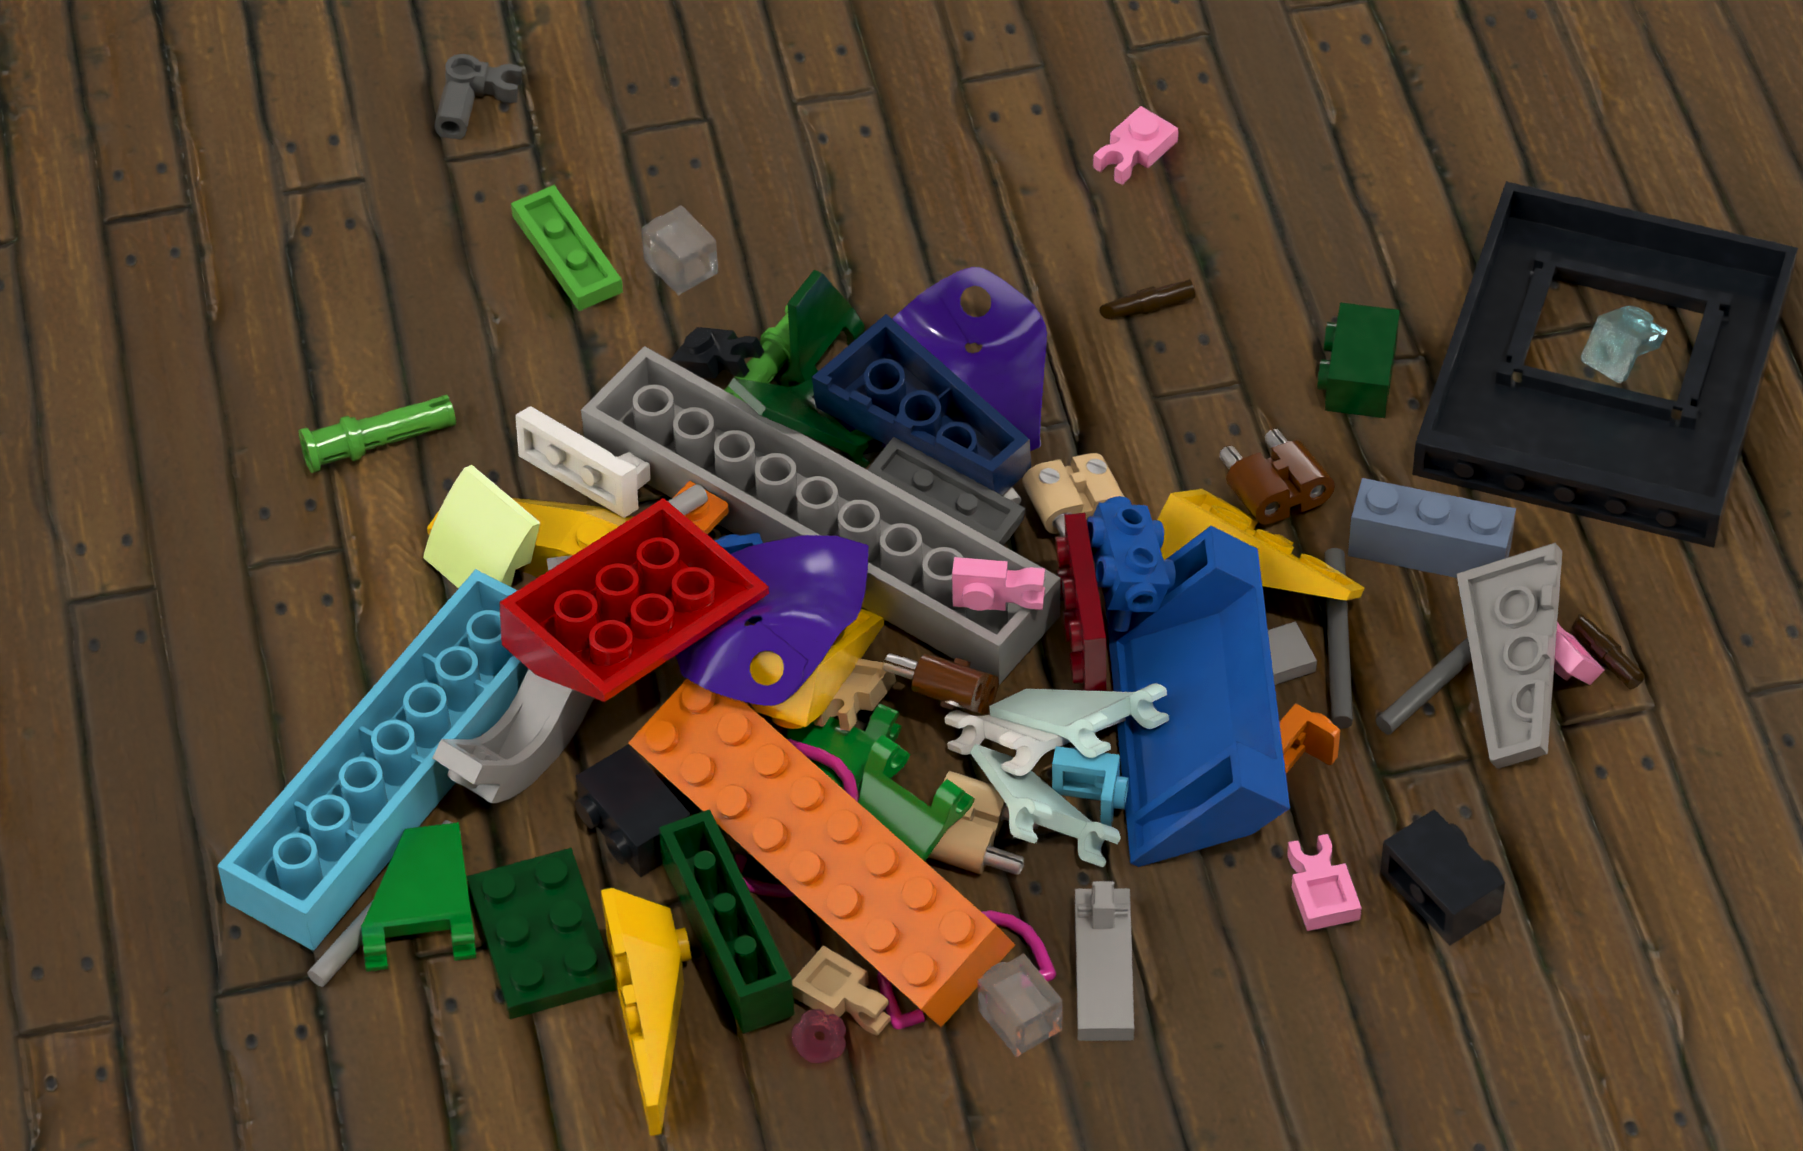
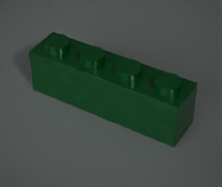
(727, 921)

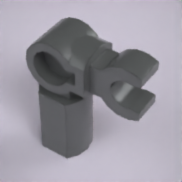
(470, 78)

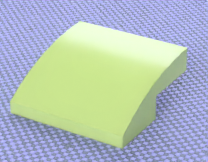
(480, 531)

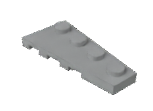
(1512, 645)

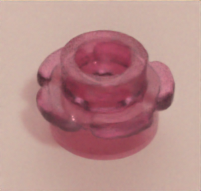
(819, 1050)

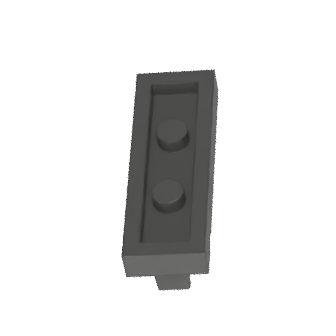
(948, 491)

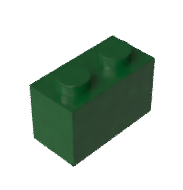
(1360, 361)

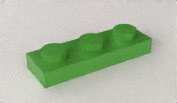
(567, 247)

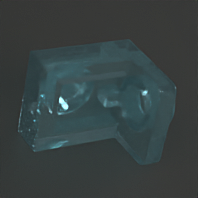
(1620, 339)

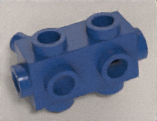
(1129, 559)

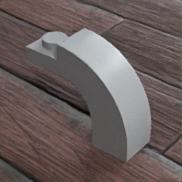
(519, 744)

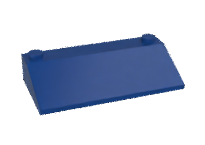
(1220, 756)

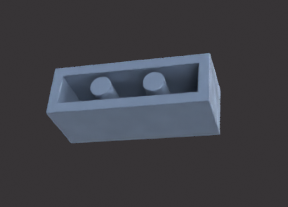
(1427, 529)

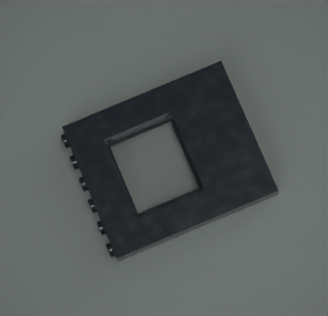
(1589, 442)

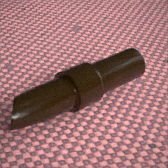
(1148, 300)
(1608, 652)

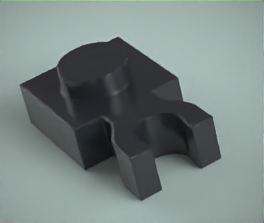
(713, 350)

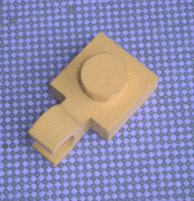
(840, 986)

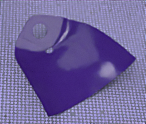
(1012, 337)
(811, 599)

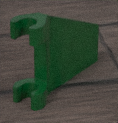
(815, 320)
(797, 410)

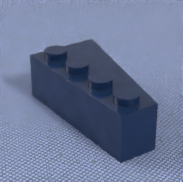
(902, 391)

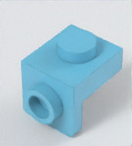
(1090, 779)

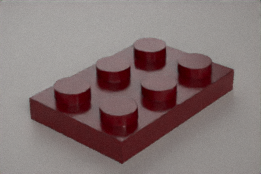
(1081, 599)

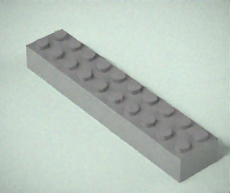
(796, 487)

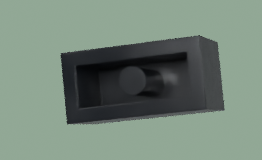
(628, 807)
(1443, 876)

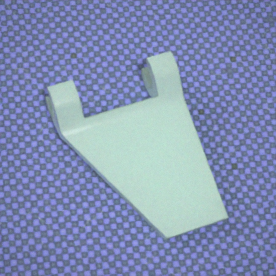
(1081, 712)
(1035, 802)

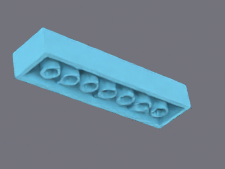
(376, 772)

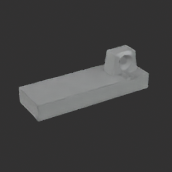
(1104, 963)

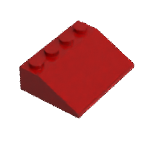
(626, 603)

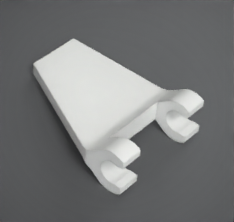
(1028, 741)

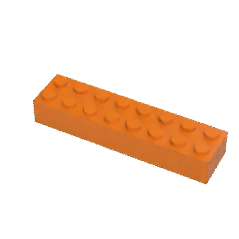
(824, 847)

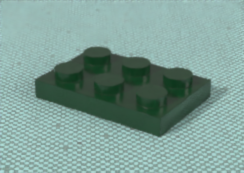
(541, 933)

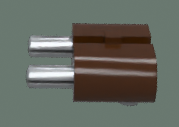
(1279, 482)
(948, 681)

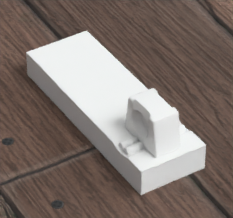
(581, 462)

